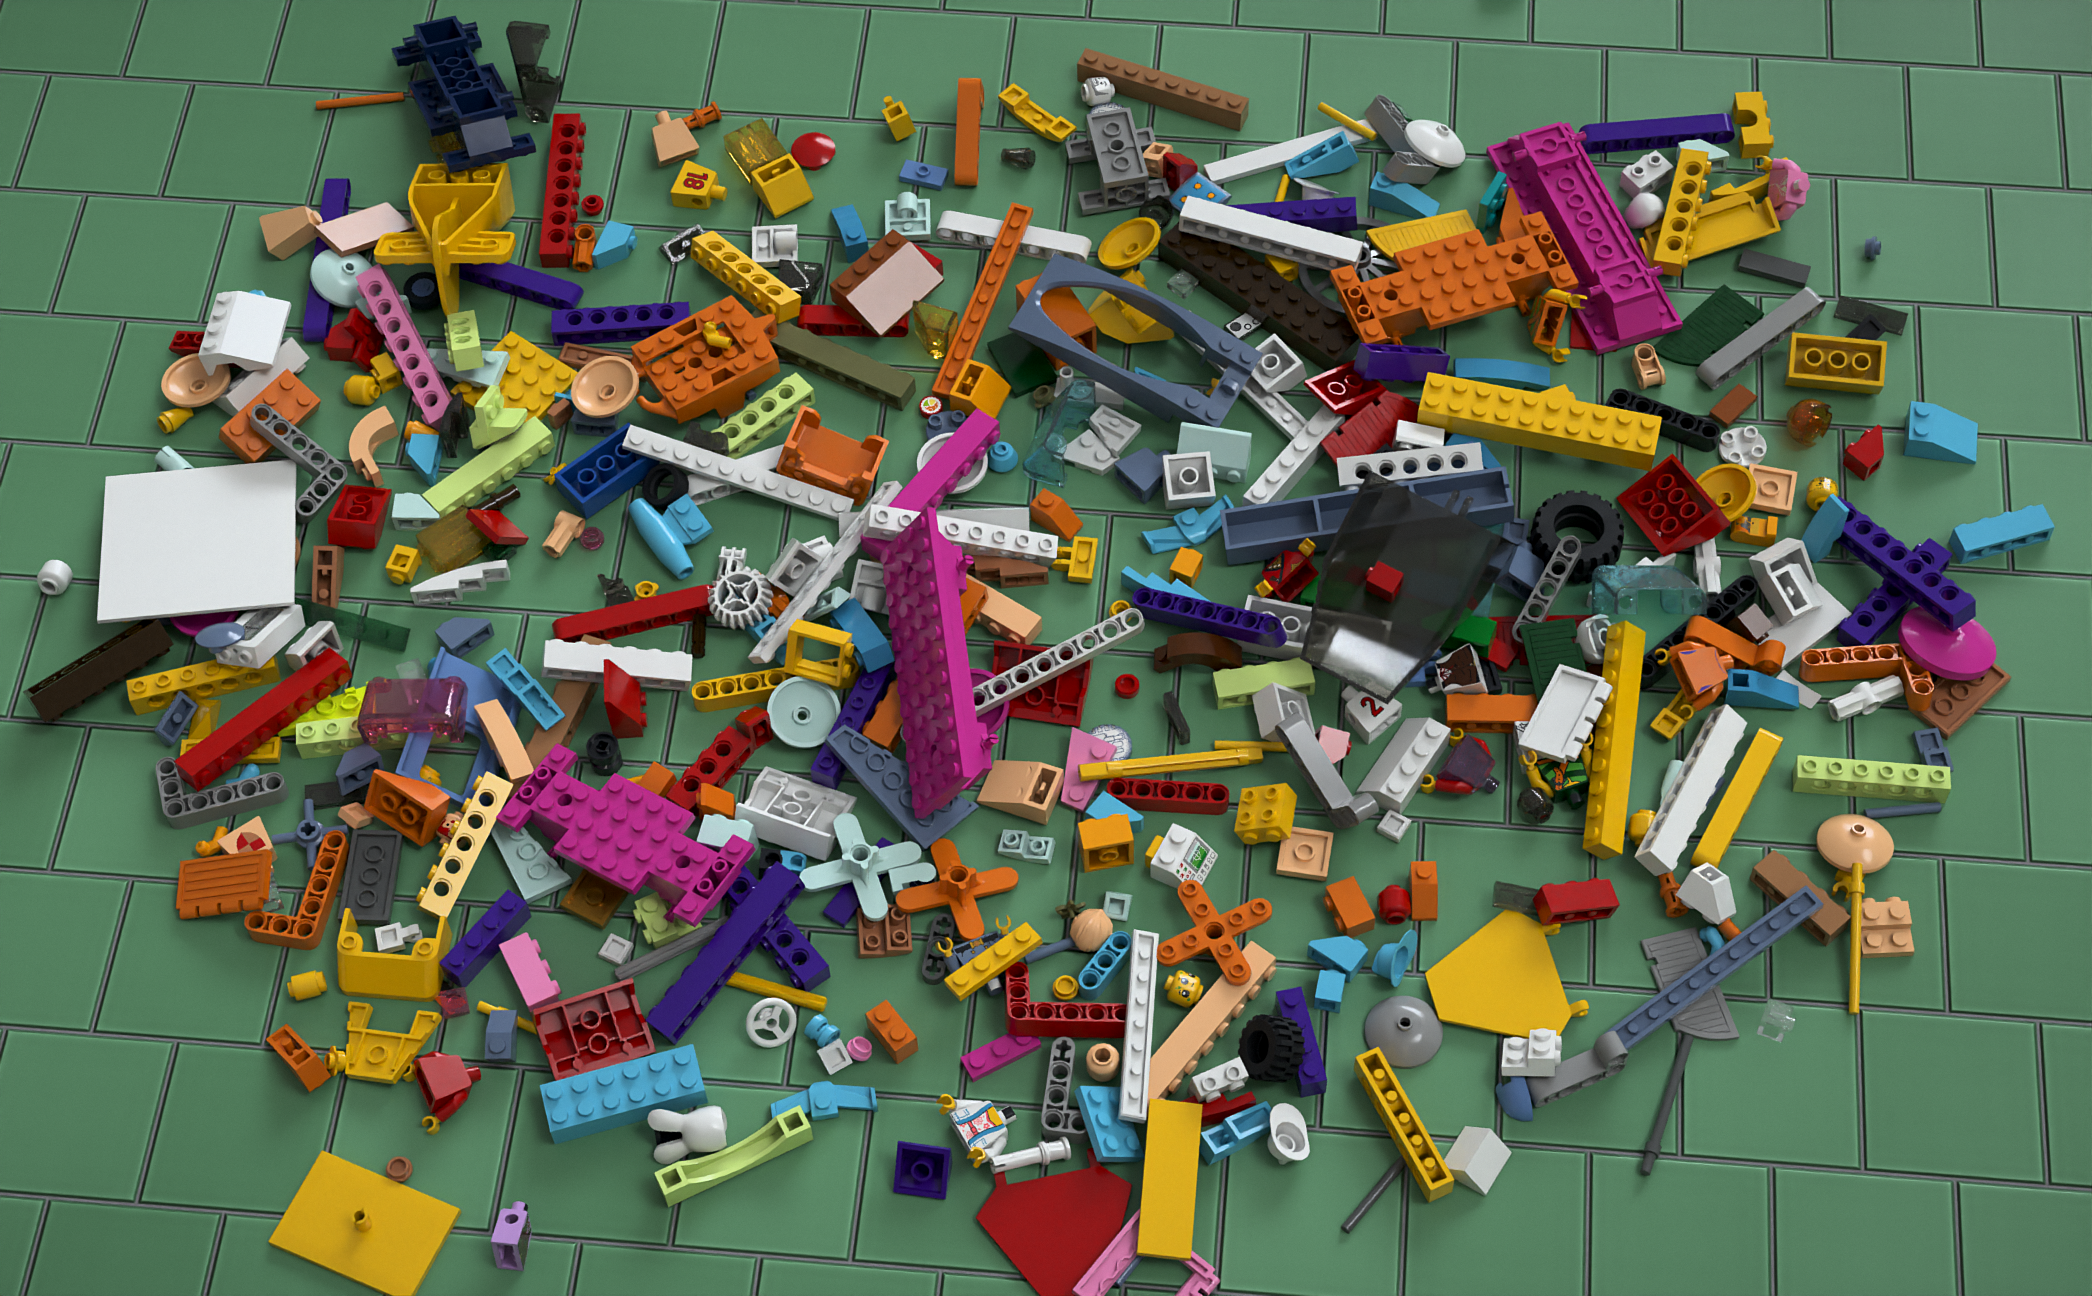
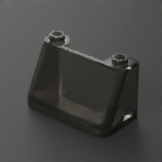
(536, 86)

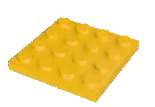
(528, 379)

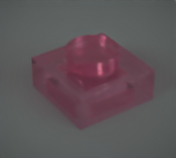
(454, 1002)

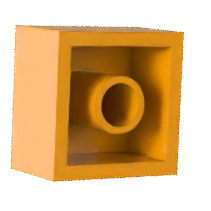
(1106, 842)

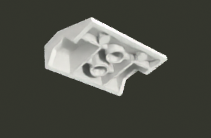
(244, 331)
(794, 812)

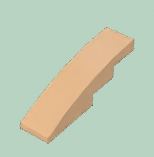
(504, 740)

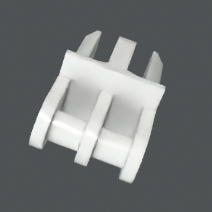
(730, 560)

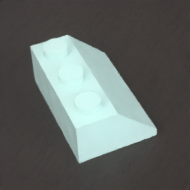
(1228, 449)

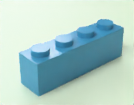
(870, 645)

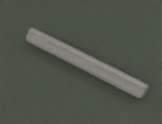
(669, 950)

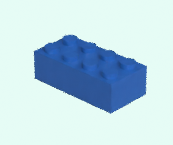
(602, 474)

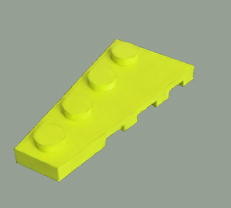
(337, 707)

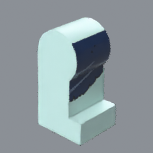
(911, 876)

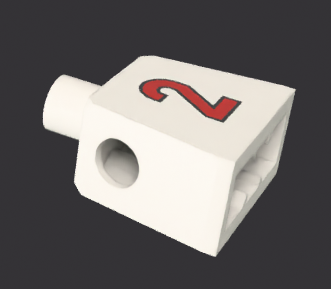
(1369, 715)

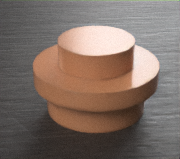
(399, 1169)

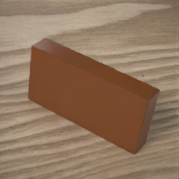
(1733, 406)

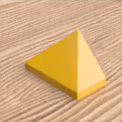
(204, 718)

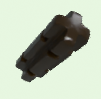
(698, 635)

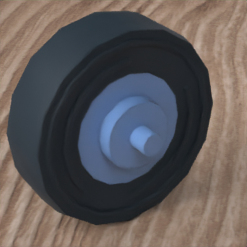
(422, 291)

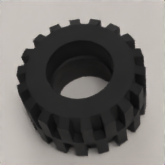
(1271, 1048)

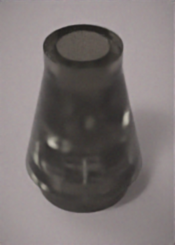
(1019, 157)

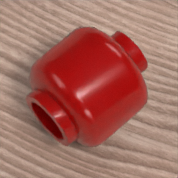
(1394, 904)

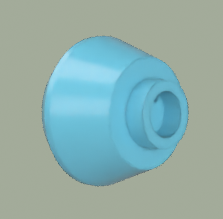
(1002, 457)

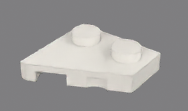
(1114, 429)
(1090, 453)

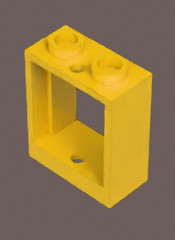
(813, 670)

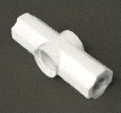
(1707, 568)
(1865, 698)

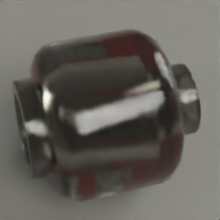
(1535, 805)

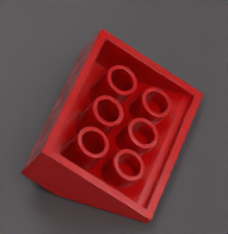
(1672, 508)

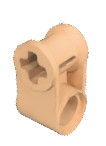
(1647, 370)

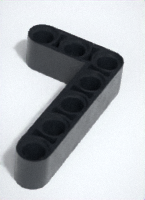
(1698, 433)

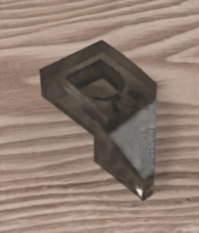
(615, 590)

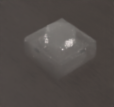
(1183, 284)

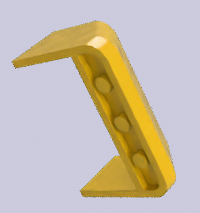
(391, 975)

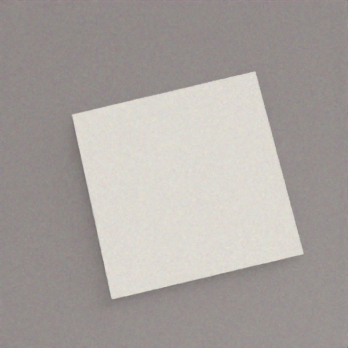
(198, 541)

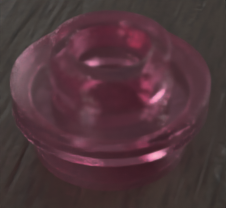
(590, 533)

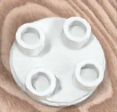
(1742, 446)

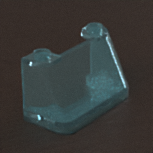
(1046, 453)

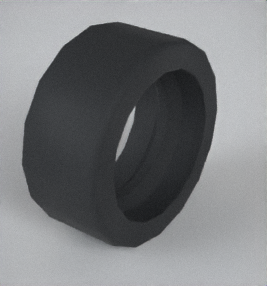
(656, 476)

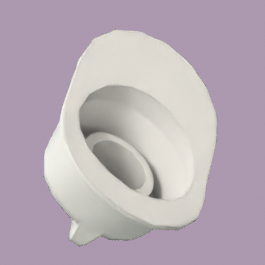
(1314, 191)
(1288, 1134)

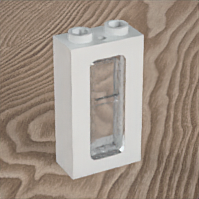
(265, 635)

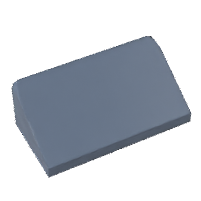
(175, 719)

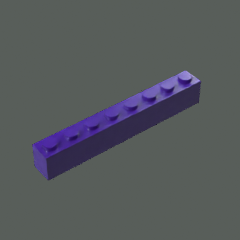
(725, 952)

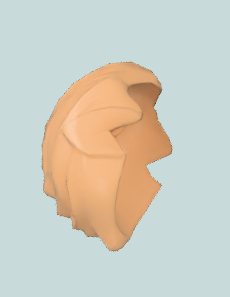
(1091, 929)

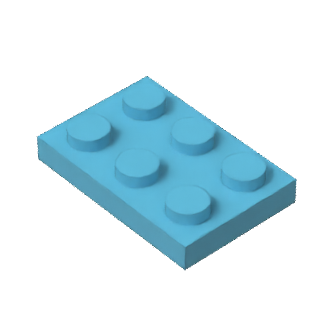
(1110, 1137)

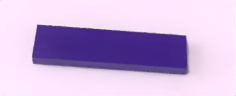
(845, 902)

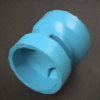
(821, 1031)

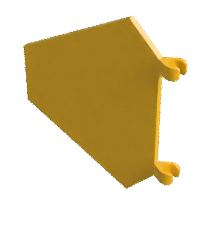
(1503, 980)

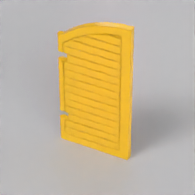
(1419, 232)

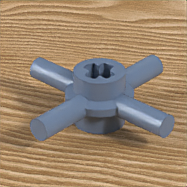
(306, 827)

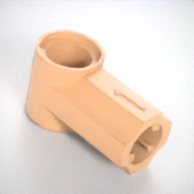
(565, 529)

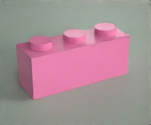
(530, 972)

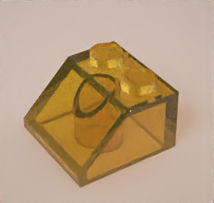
(935, 328)

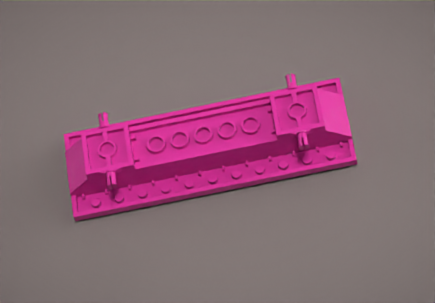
(1620, 286)
(932, 667)

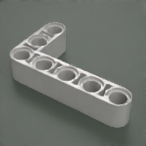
(1406, 163)
(303, 459)
(1550, 579)
(1322, 776)
(214, 798)

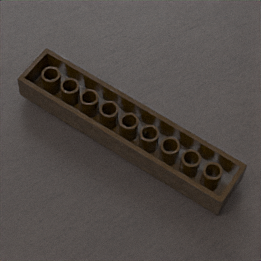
(1263, 295)

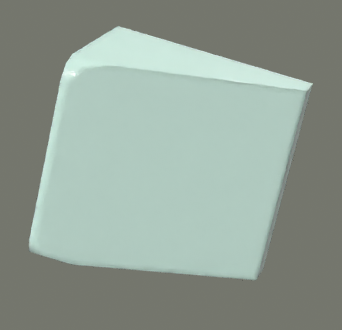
(1117, 905)

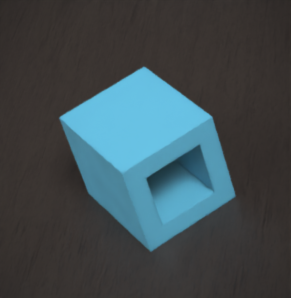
(1329, 990)

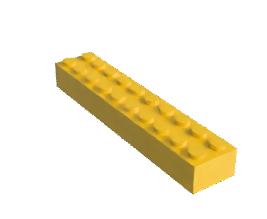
(1539, 421)

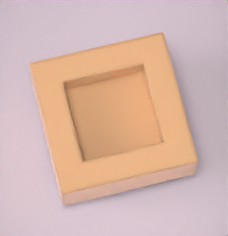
(355, 815)

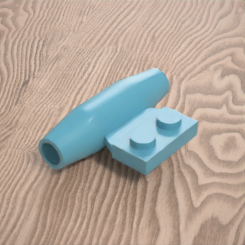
(668, 534)

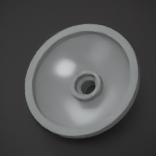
(1401, 1045)

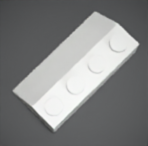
(250, 383)
(1405, 763)

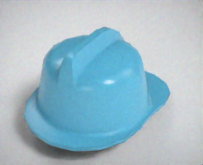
(1395, 957)

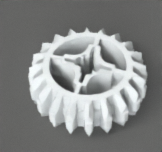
(745, 585)

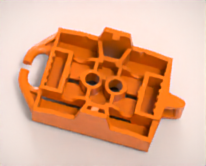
(711, 374)

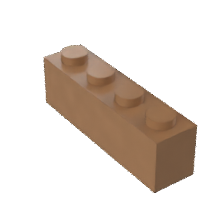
(1782, 880)

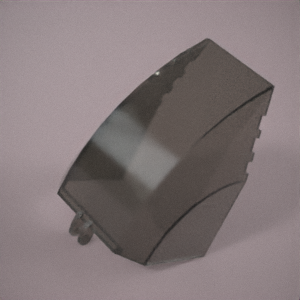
(1446, 576)

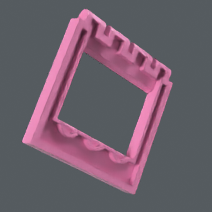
(1120, 1255)

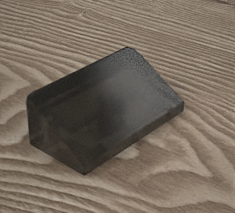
(680, 246)

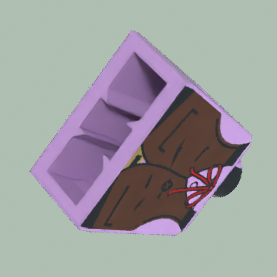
(512, 1237)

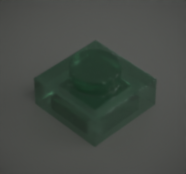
(498, 552)

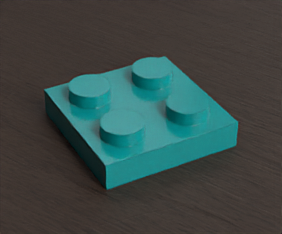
(1492, 202)

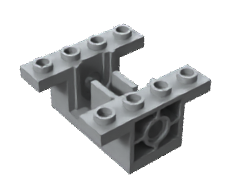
(1120, 160)

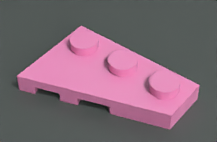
(1083, 750)

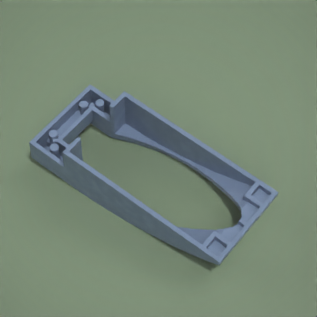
(1153, 395)

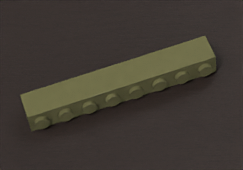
(842, 365)

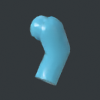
(249, 771)
(1712, 935)

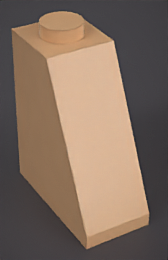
(289, 230)

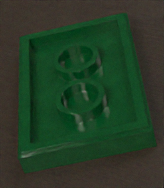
(1021, 364)

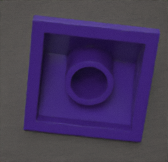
(922, 1170)

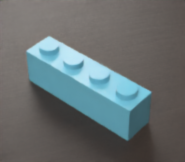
(2001, 533)

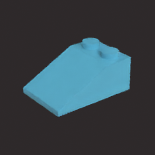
(1939, 434)

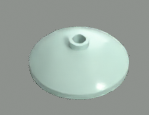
(333, 279)
(807, 697)

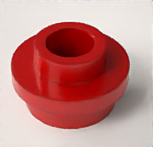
(592, 205)

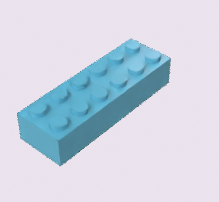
(623, 1093)

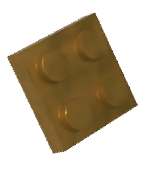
(593, 899)

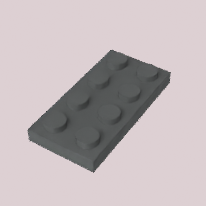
(372, 876)

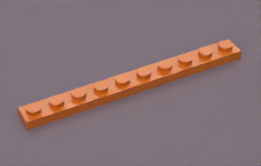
(983, 297)

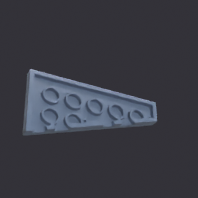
(889, 784)

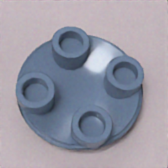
(944, 423)
(219, 636)

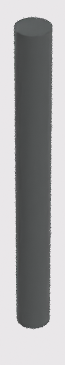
(1374, 1195)

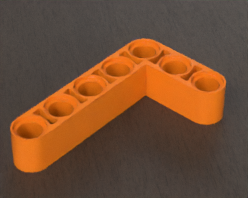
(969, 106)
(1870, 662)
(312, 901)

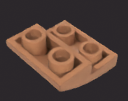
(884, 937)

